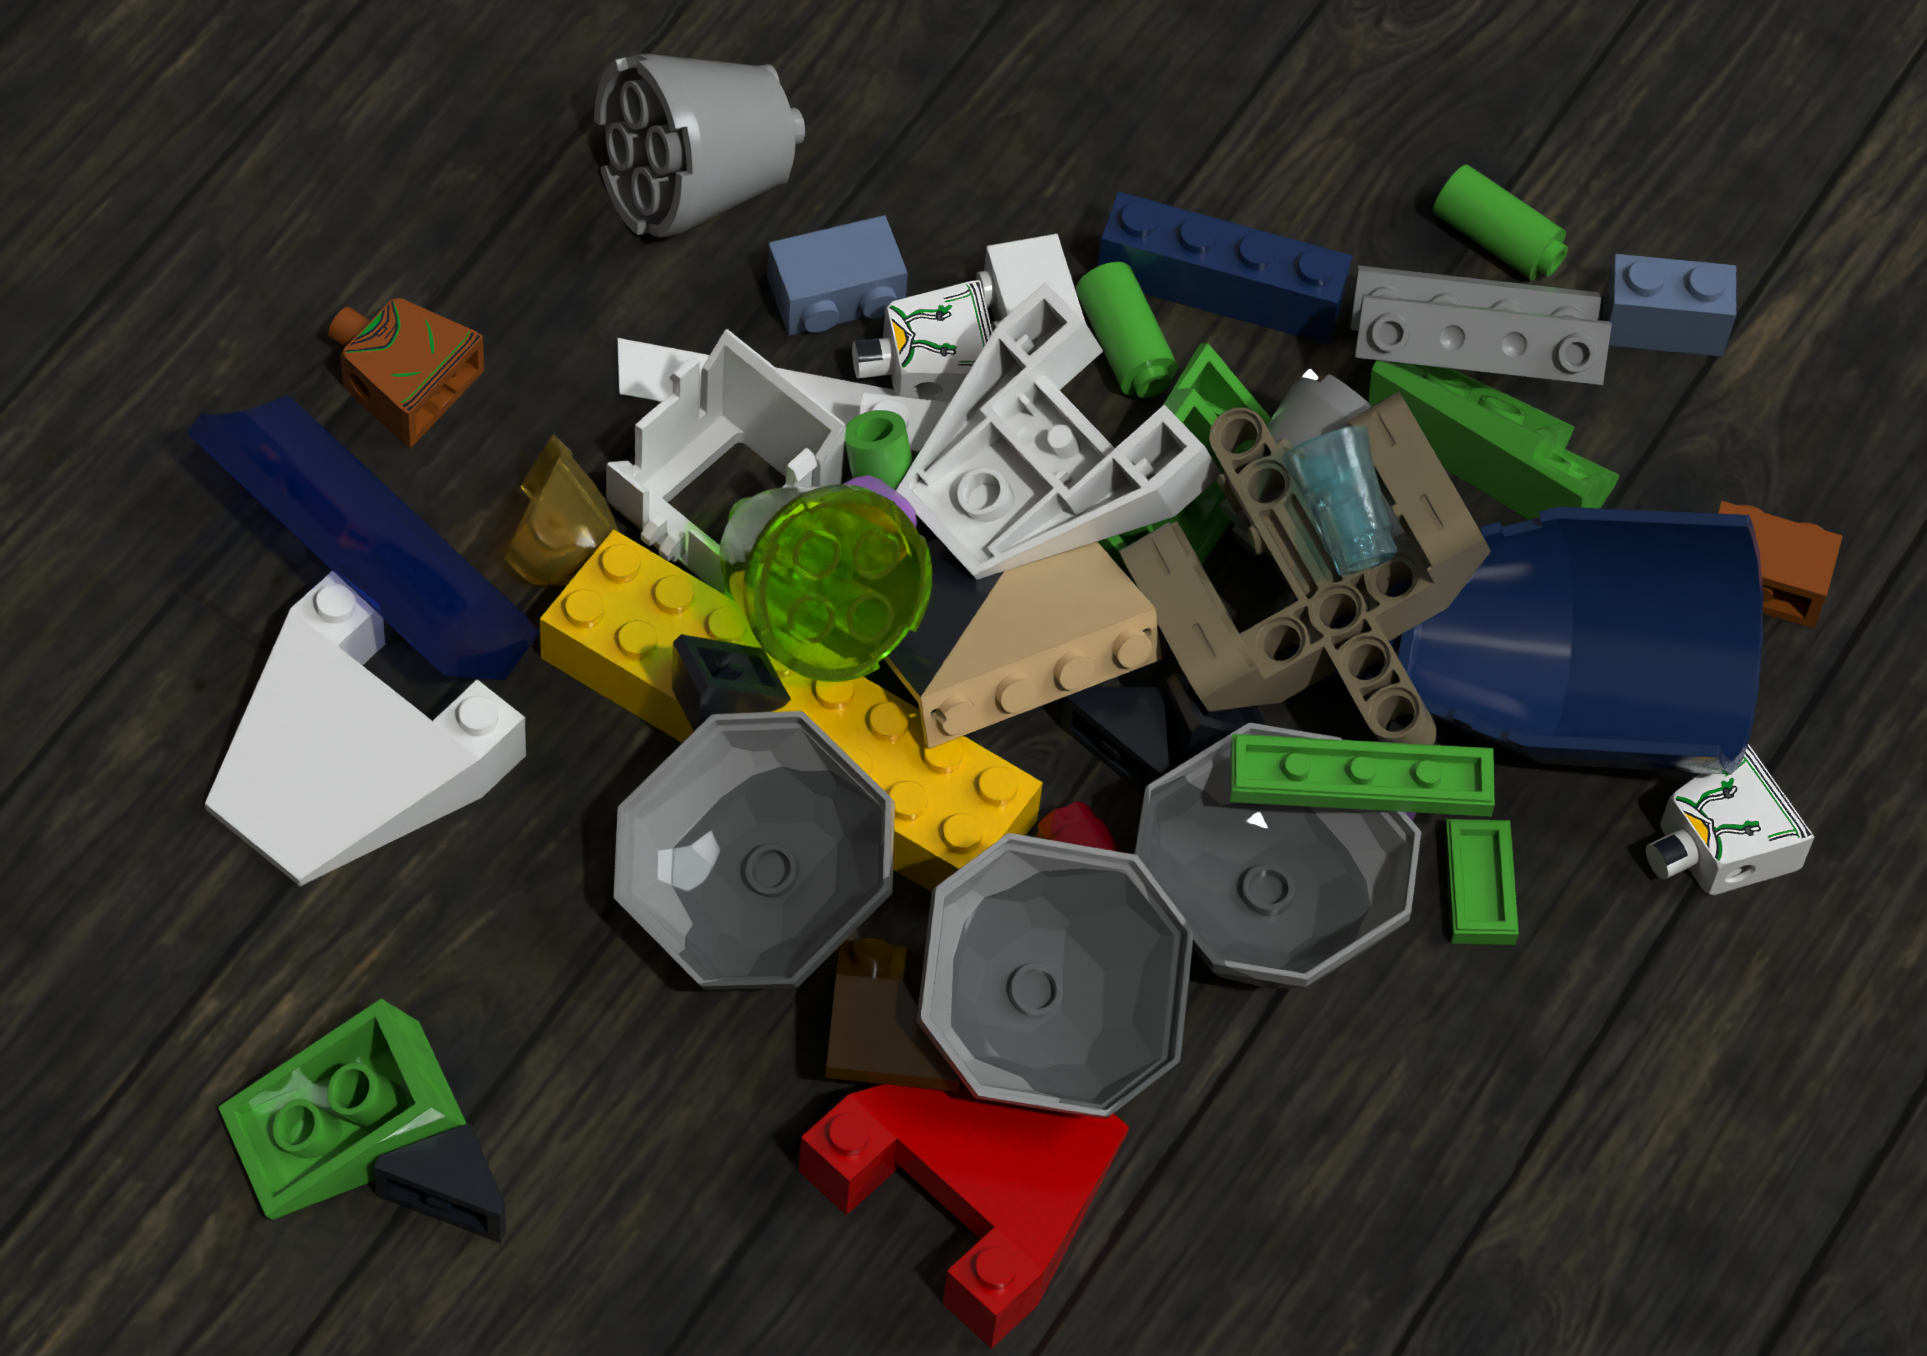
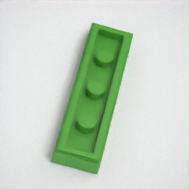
(1361, 775)

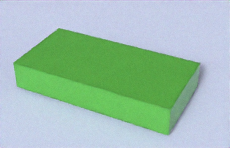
(1480, 882)

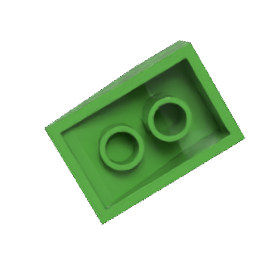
(337, 1108)

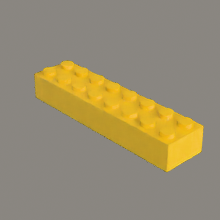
(618, 635)

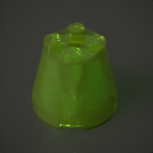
(826, 576)

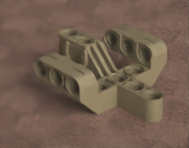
(1242, 668)

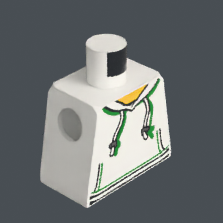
(928, 342)
(1730, 830)

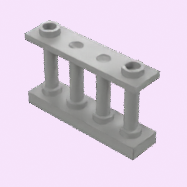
(1479, 325)

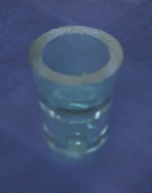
(1344, 498)

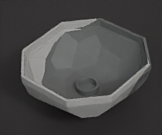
(754, 850)
(1271, 886)
(1055, 976)

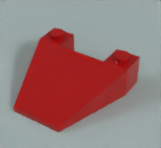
(998, 1167)

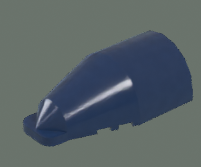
(1599, 641)

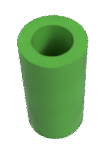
(1501, 223)
(1127, 330)
(880, 448)

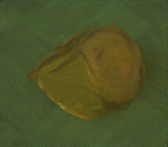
(562, 521)

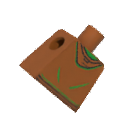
(406, 364)

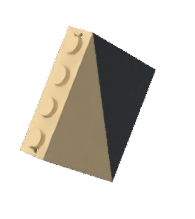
(1020, 638)

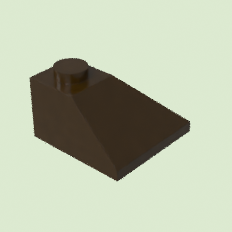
(876, 1017)

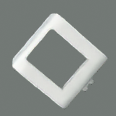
(676, 442)

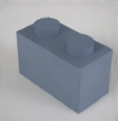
(836, 275)
(1670, 304)

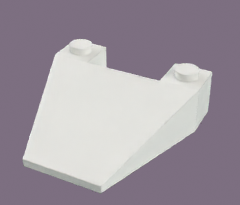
(1024, 471)
(338, 757)

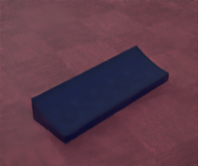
(369, 538)

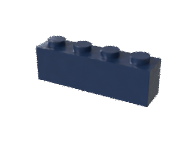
(1227, 267)

